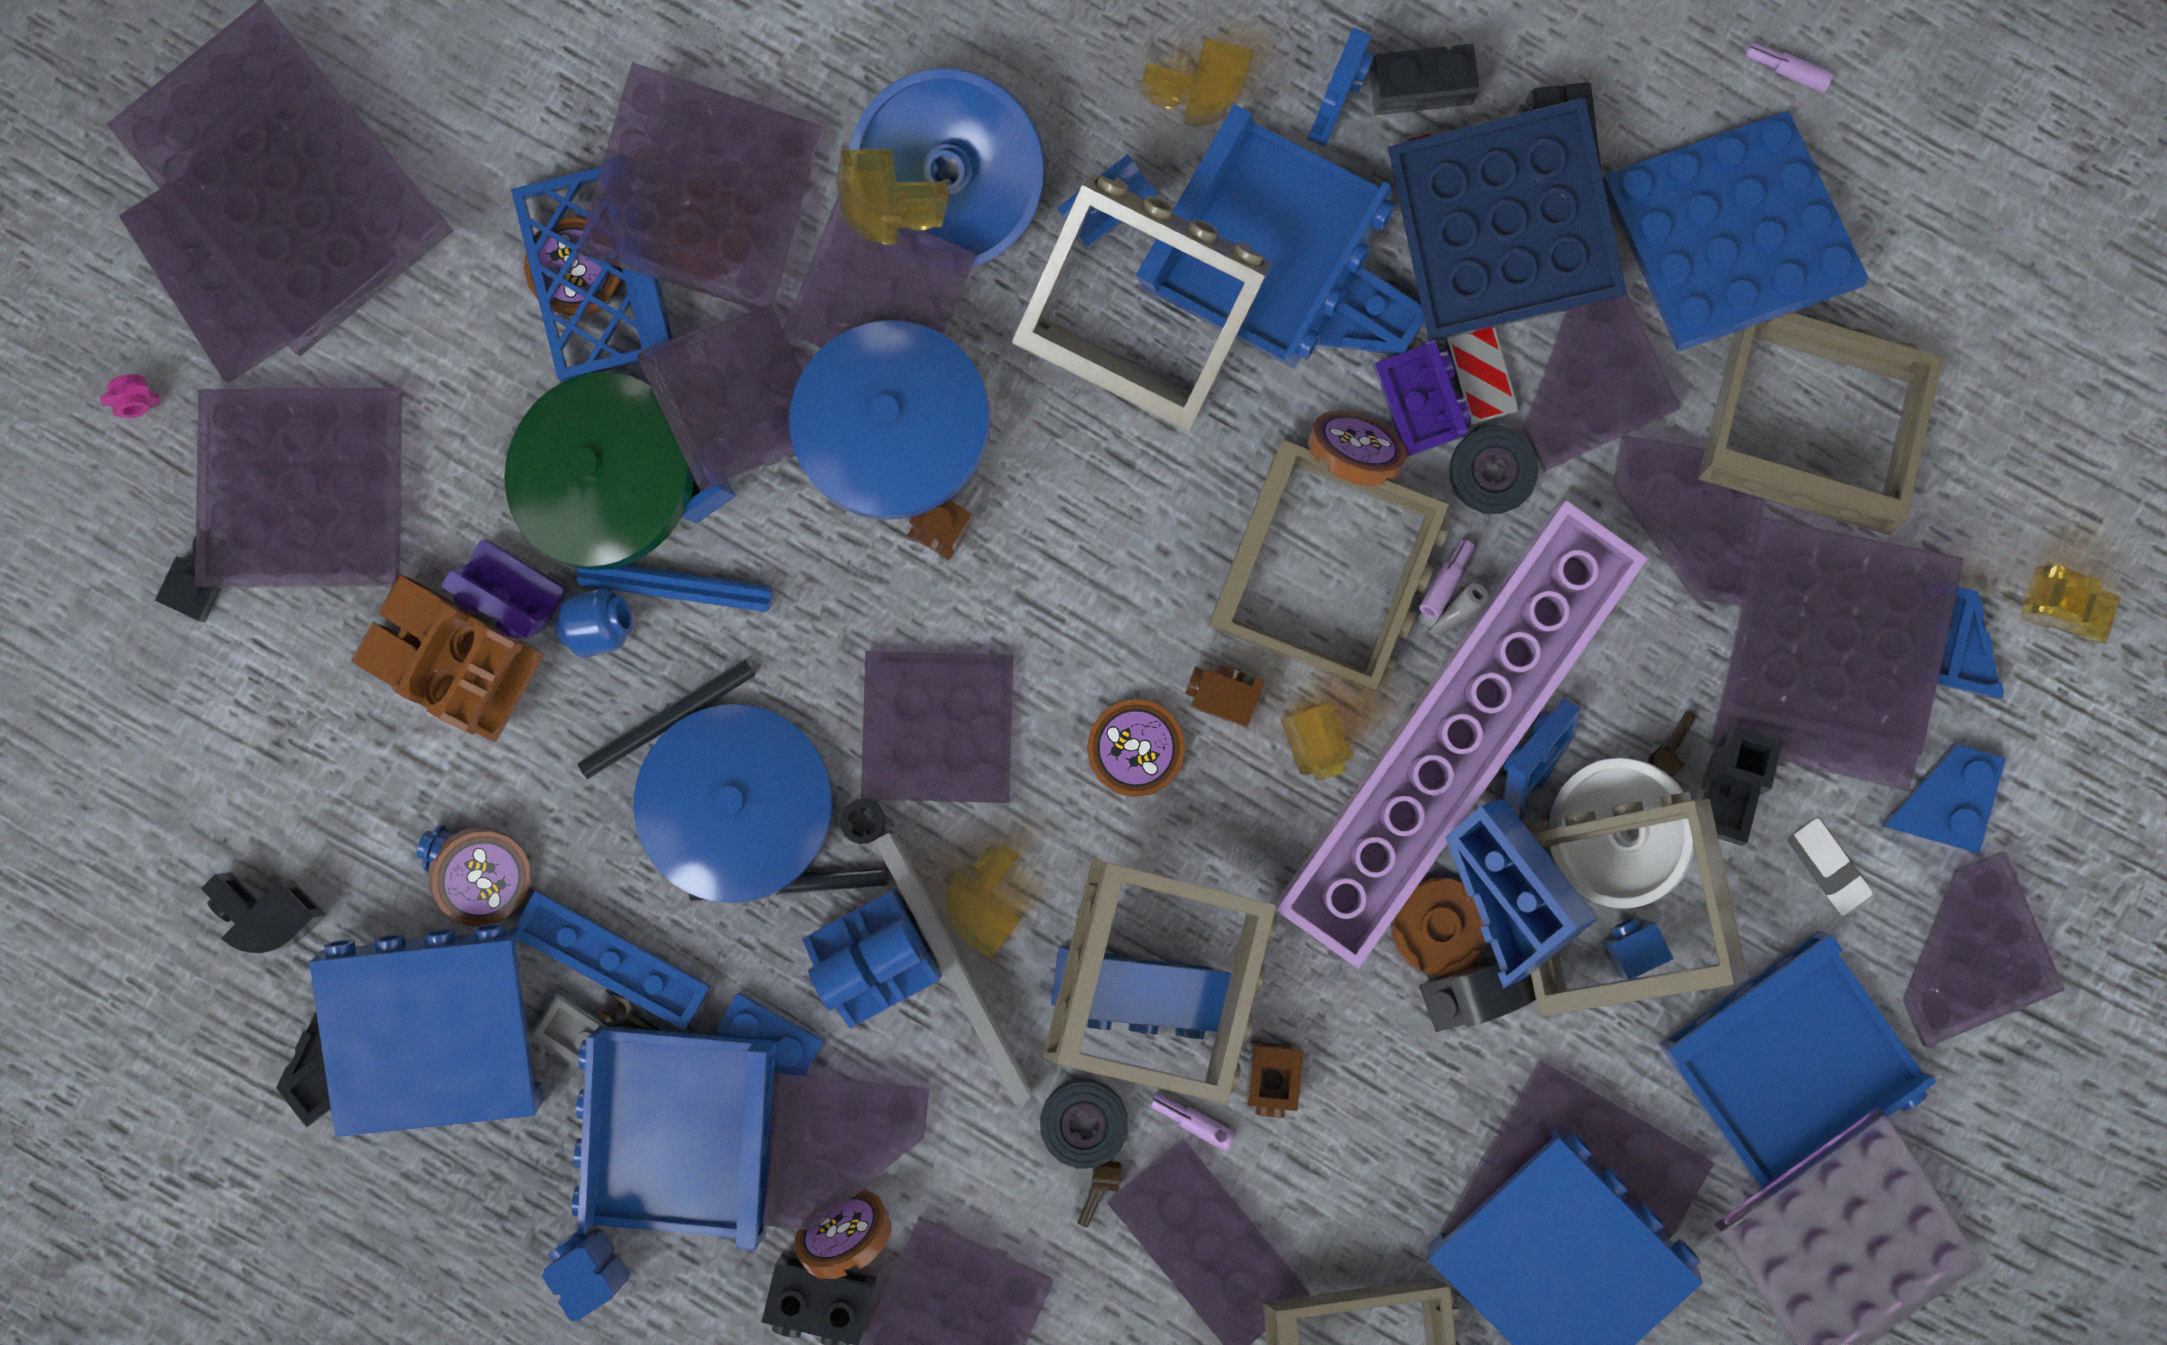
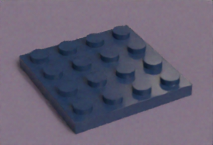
(1507, 220)

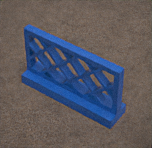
(643, 291)

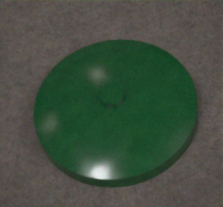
(596, 472)

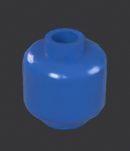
(593, 622)

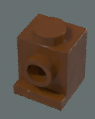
(941, 528)
(1224, 694)
(1284, 1059)

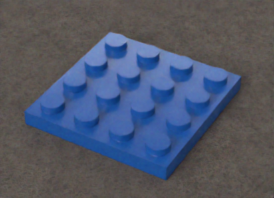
(1734, 231)

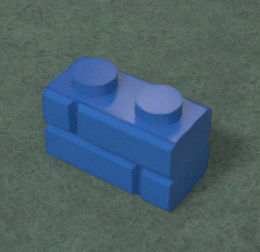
(584, 1273)

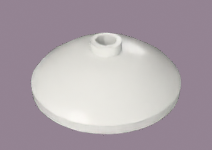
(1613, 866)

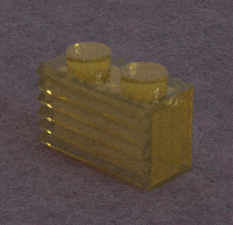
(1318, 741)

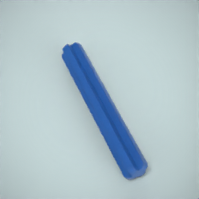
(679, 586)

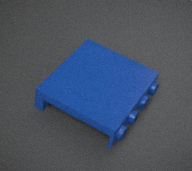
(1295, 213)
(424, 1031)
(1794, 1060)
(674, 1133)
(1566, 1255)

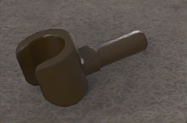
(1665, 756)
(624, 1014)
(1103, 1177)

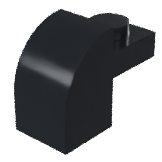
(1736, 777)
(263, 925)
(1473, 996)

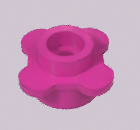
(129, 396)

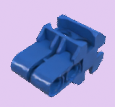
(870, 959)

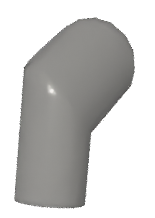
(1458, 611)

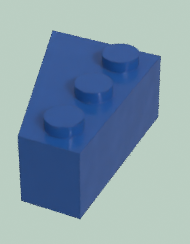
(1518, 890)
(1153, 995)

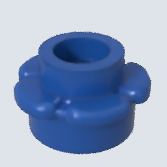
(430, 844)

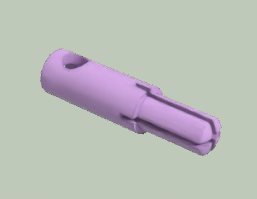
(1791, 66)
(1446, 580)
(1196, 1124)

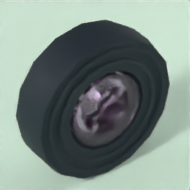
(1518, 476)
(1068, 1144)

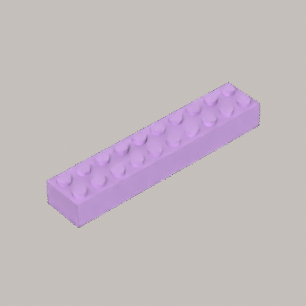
(1459, 733)

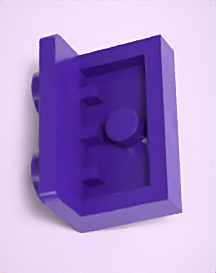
(1422, 398)
(505, 590)

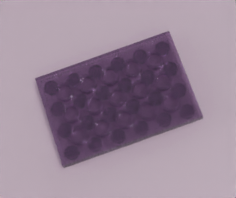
(280, 177)

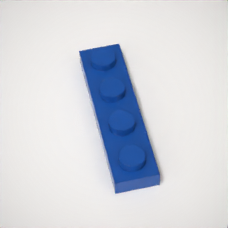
(611, 960)

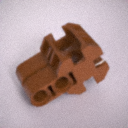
(447, 659)

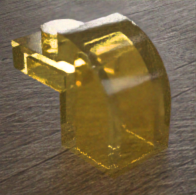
(1208, 92)
(880, 205)
(2070, 603)
(975, 911)

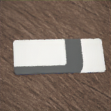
(1830, 866)

